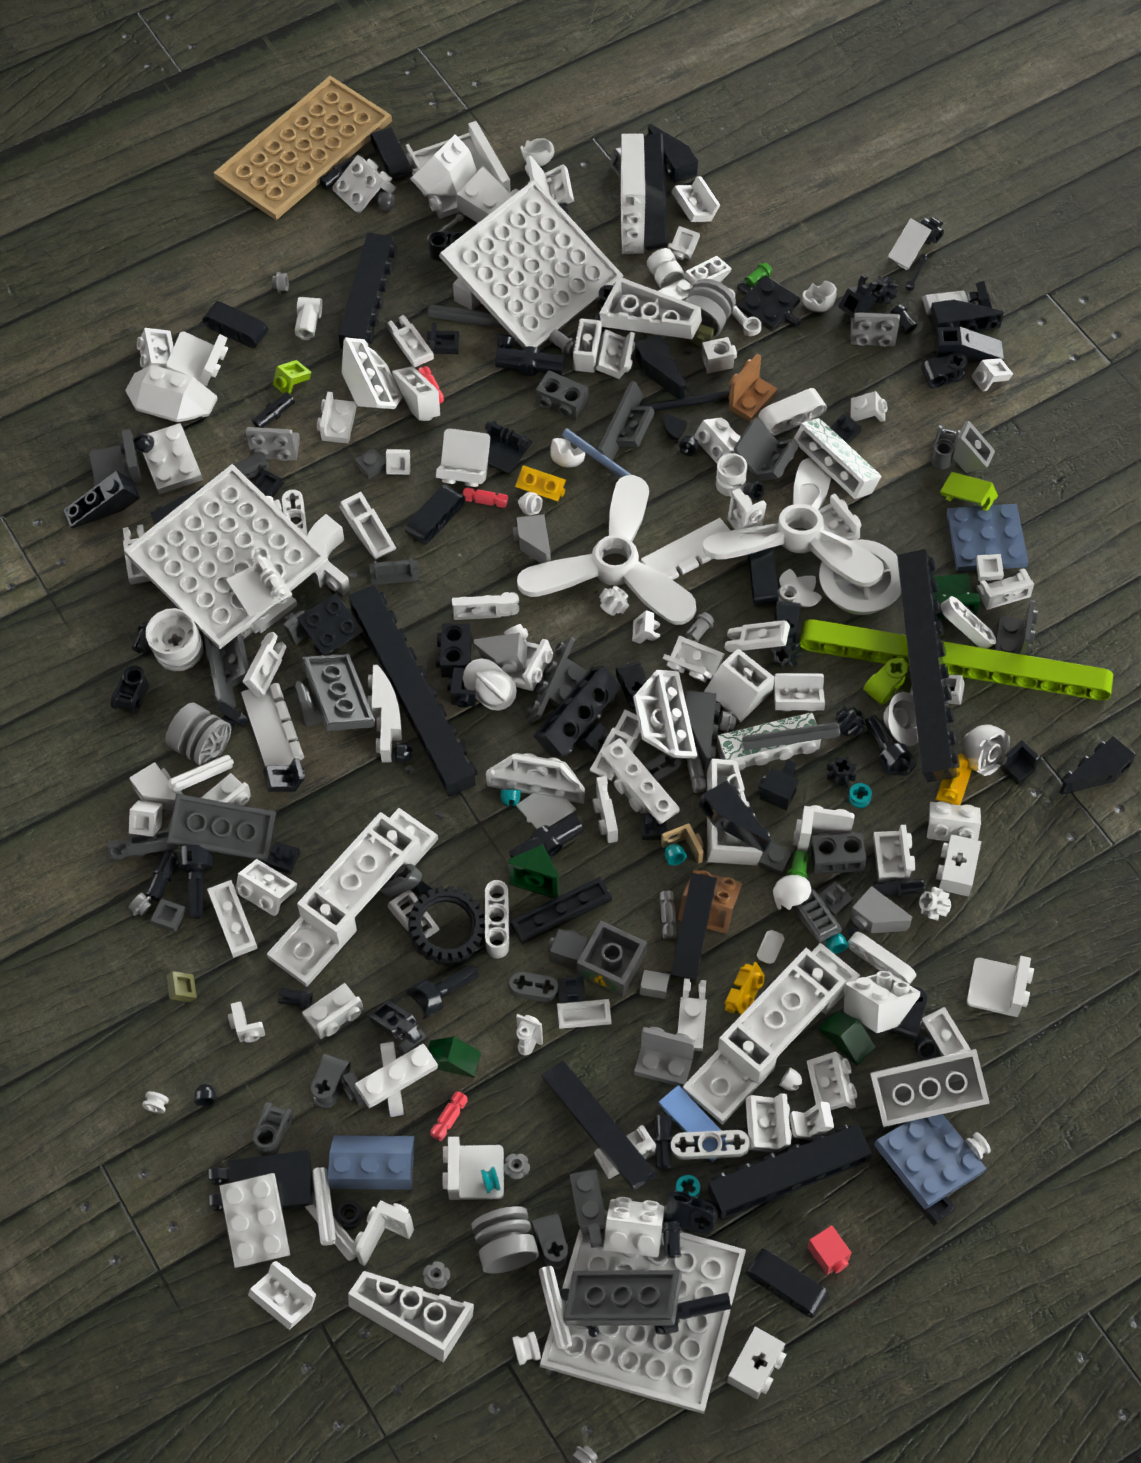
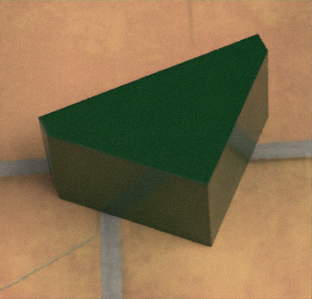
(848, 1036)
(455, 1056)

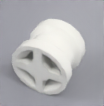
(526, 1348)

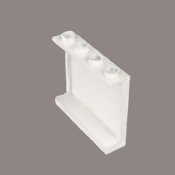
(482, 156)

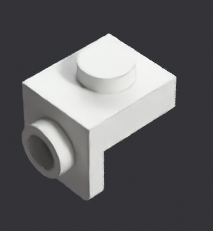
(684, 243)
(868, 406)
(245, 1032)
(813, 1122)

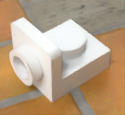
(991, 371)

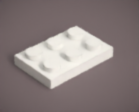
(171, 460)
(254, 1220)

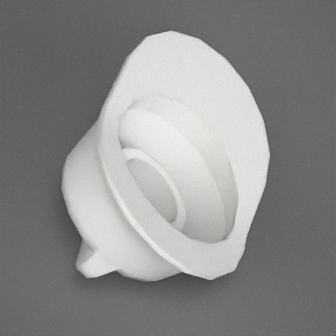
(492, 685)
(901, 719)

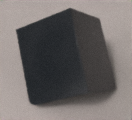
(1019, 762)

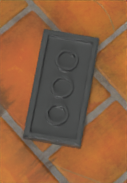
(338, 692)
(221, 827)
(623, 1298)

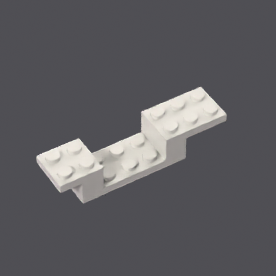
(345, 889)
(766, 1028)

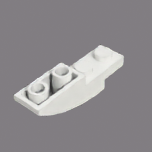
(710, 269)
(386, 711)

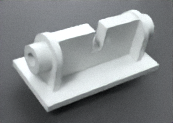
(529, 1033)

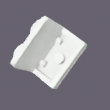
(555, 181)
(361, 183)
(197, 357)
(464, 457)
(694, 657)
(820, 820)
(1000, 986)
(465, 1167)
(384, 1216)
(634, 1227)

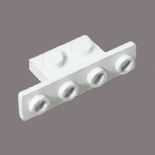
(637, 783)

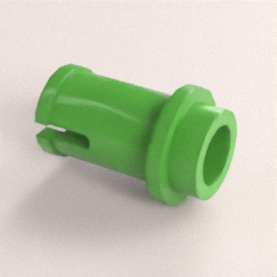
(758, 274)
(799, 864)

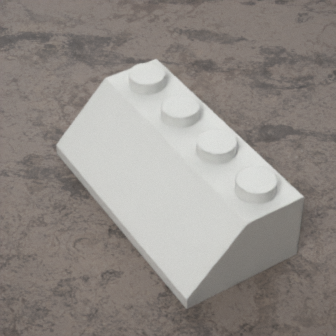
(929, 1087)

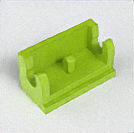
(970, 490)

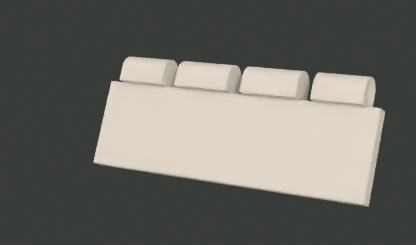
(684, 551)
(273, 726)

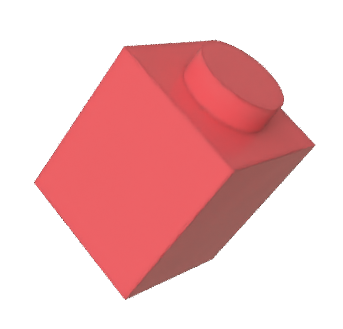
(829, 1251)

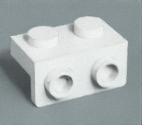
(697, 201)
(615, 353)
(716, 437)
(840, 520)
(536, 661)
(799, 692)
(954, 820)
(893, 854)
(768, 1123)
(283, 1295)

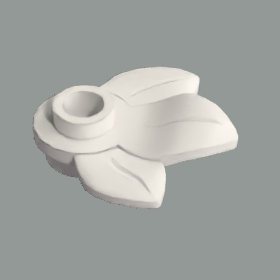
(799, 588)

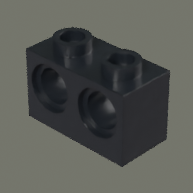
(457, 650)

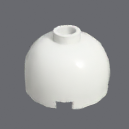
(985, 747)

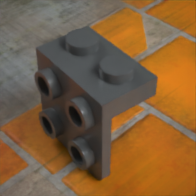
(763, 453)

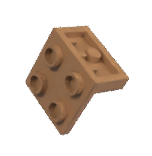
(749, 392)
(723, 902)

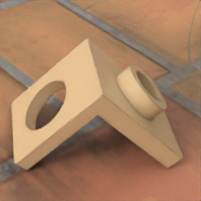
(685, 833)

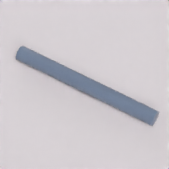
(594, 453)

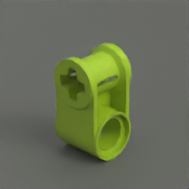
(886, 681)

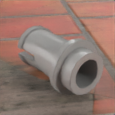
(562, 341)
(703, 623)

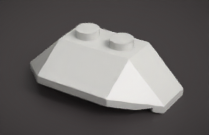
(446, 170)
(368, 376)
(169, 394)
(664, 715)
(537, 776)

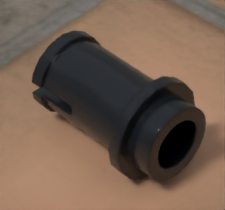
(906, 321)
(141, 642)
(296, 997)
(671, 1234)

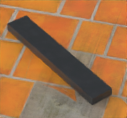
(655, 194)
(598, 1125)

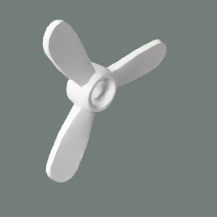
(808, 497)
(650, 586)

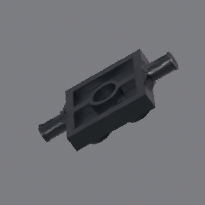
(769, 303)

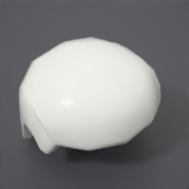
(539, 149)
(820, 297)
(564, 454)
(791, 891)

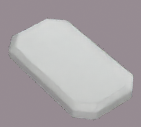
(770, 947)

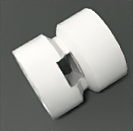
(665, 267)
(731, 473)

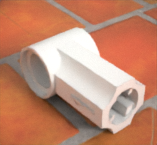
(308, 313)

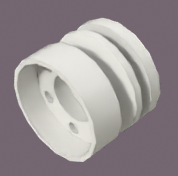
(171, 629)

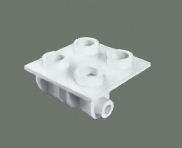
(259, 586)

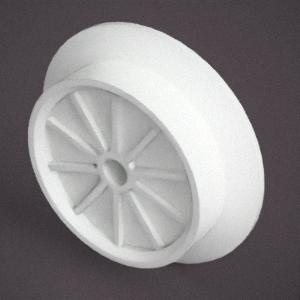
(864, 599)

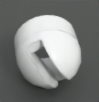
(791, 1080)

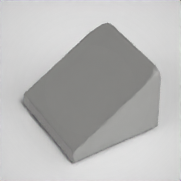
(654, 984)

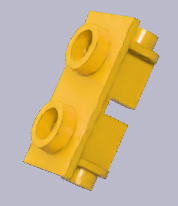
(541, 483)
(953, 789)
(750, 980)

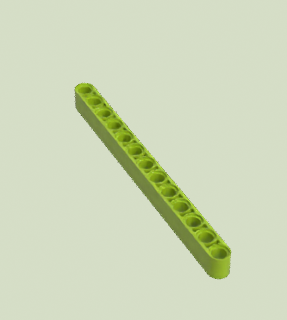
(962, 660)

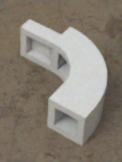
(327, 536)

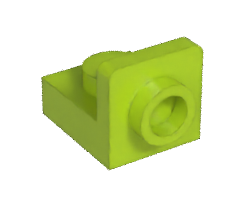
(289, 375)

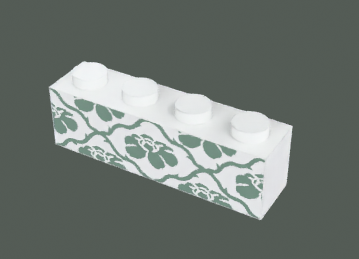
(837, 458)
(731, 747)

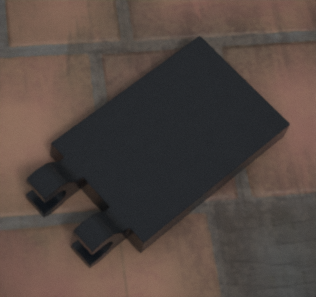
(290, 1170)

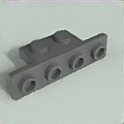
(627, 423)
(227, 667)
(559, 681)

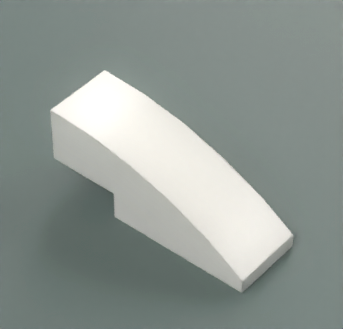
(367, 525)
(629, 732)

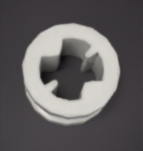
(155, 1102)
(978, 1145)

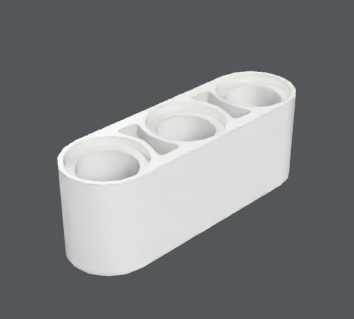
(792, 411)
(493, 908)

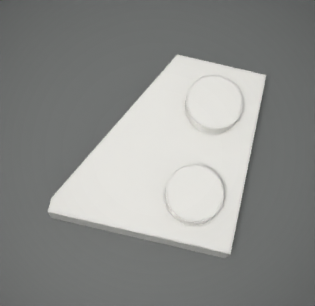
(604, 806)

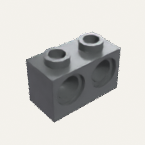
(562, 395)
(839, 859)

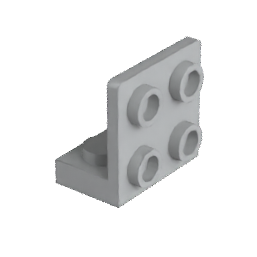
(874, 329)
(273, 443)
(665, 1056)

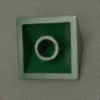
(534, 872)

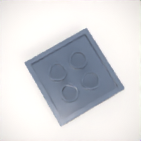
(986, 533)
(930, 1158)

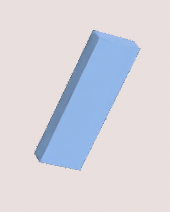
(690, 1117)

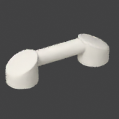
(751, 325)

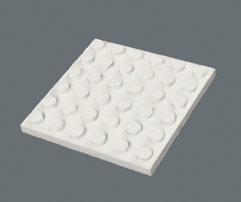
(530, 265)
(214, 539)
(633, 1357)

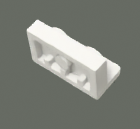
(155, 347)
(336, 419)
(743, 513)
(230, 791)
(264, 886)
(333, 1011)
(831, 1081)

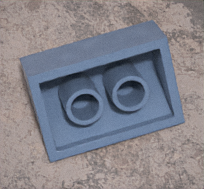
(371, 1162)

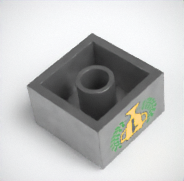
(611, 958)

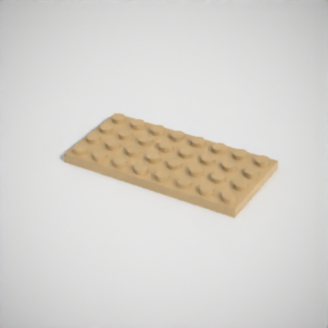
(302, 147)

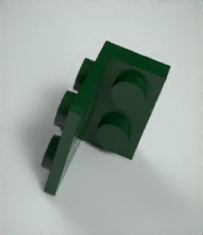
(958, 587)

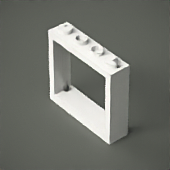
(632, 193)

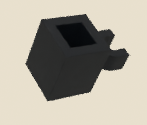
(858, 298)
(779, 786)

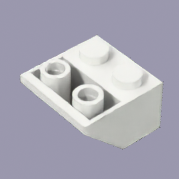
(740, 685)
(879, 1000)

